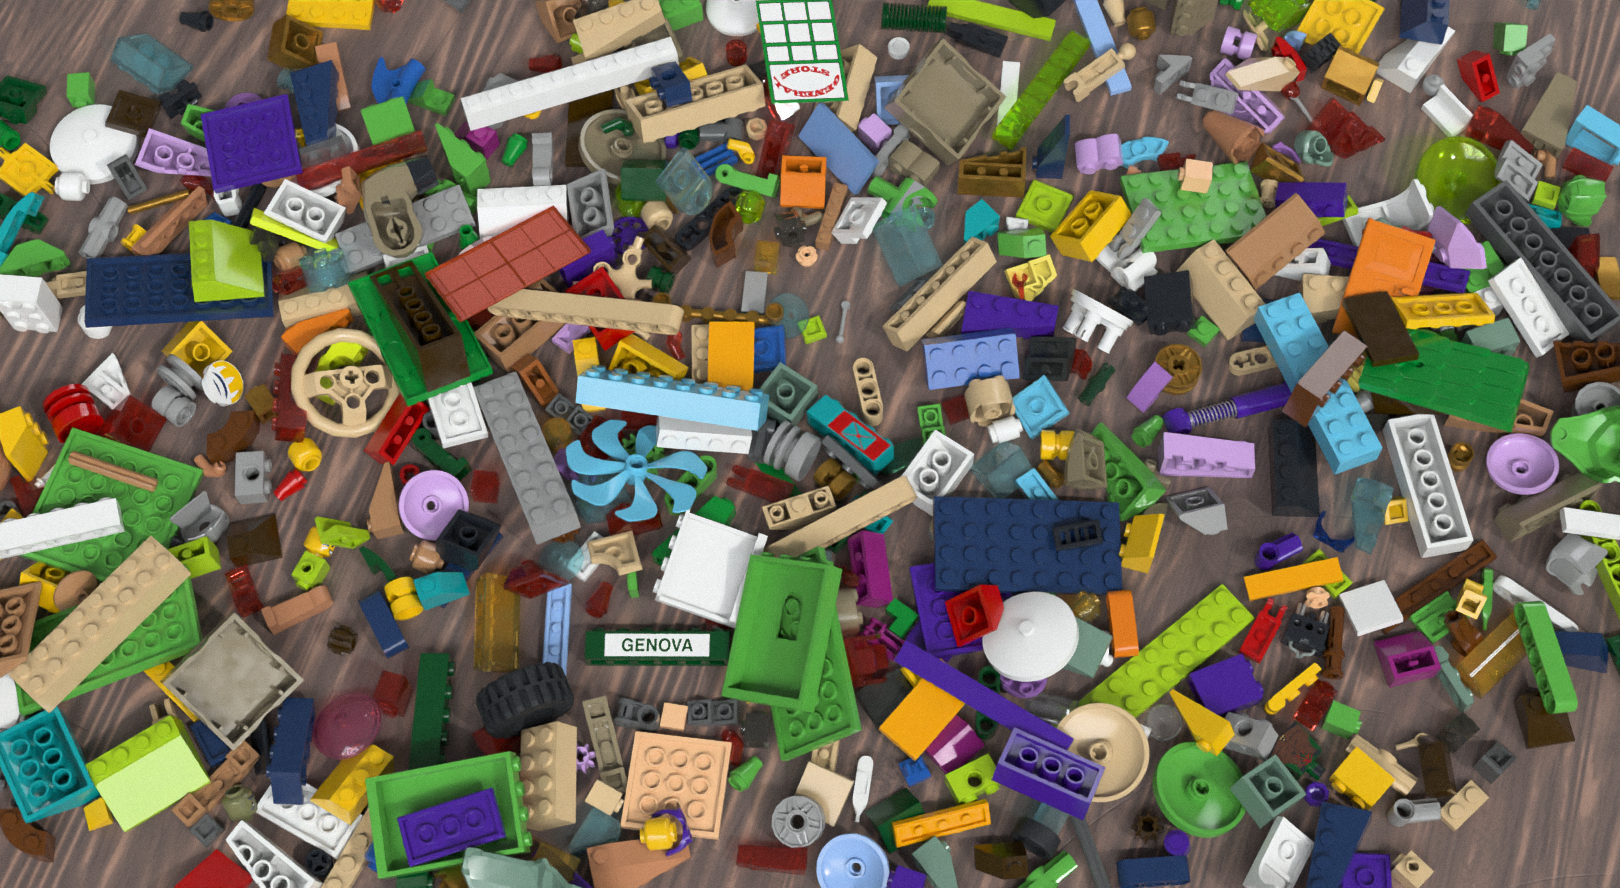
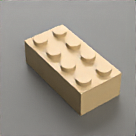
(549, 775)

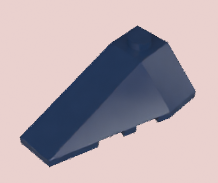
(1052, 152)

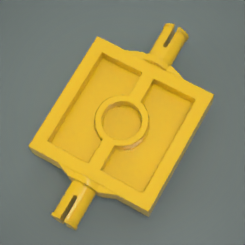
(27, 170)

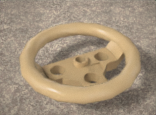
(308, 386)

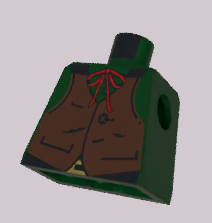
(1298, 752)

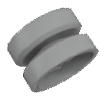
(1595, 397)

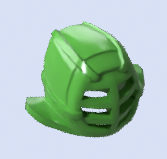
(1584, 199)

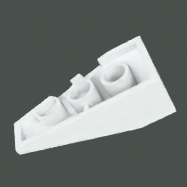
(1410, 61)

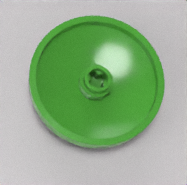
(1196, 790)

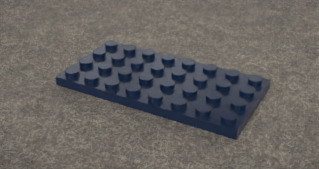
(159, 291)
(1015, 546)

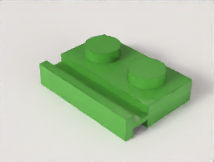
(1431, 617)

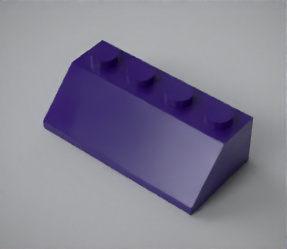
(1048, 773)

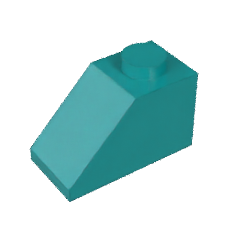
(441, 588)

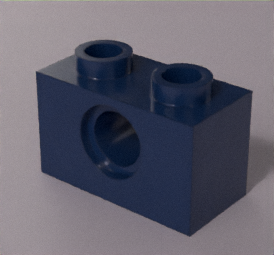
(670, 84)

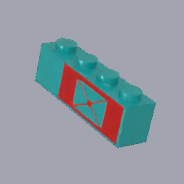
(857, 438)

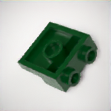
(19, 99)

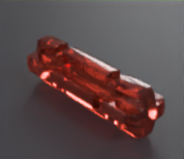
(848, 576)

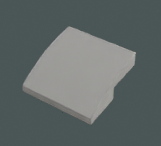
(1518, 169)

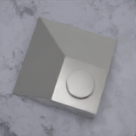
(1200, 510)

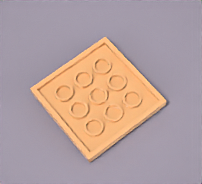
(677, 774)

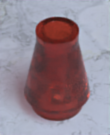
(545, 63)
(599, 601)

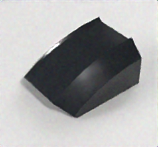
(467, 540)

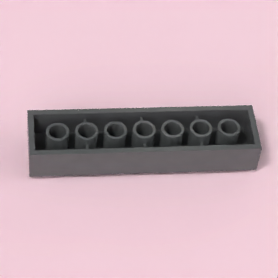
(1520, 233)

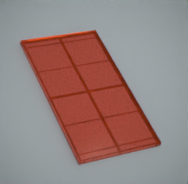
(507, 263)

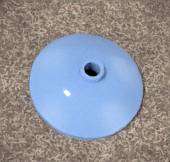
(837, 860)

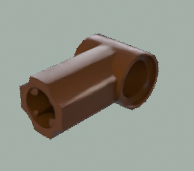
(1463, 633)

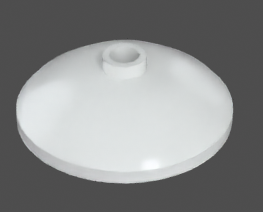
(733, 16)

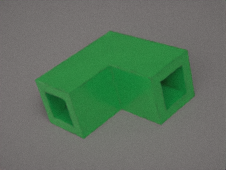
(903, 617)

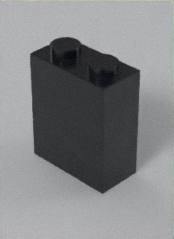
(1171, 302)

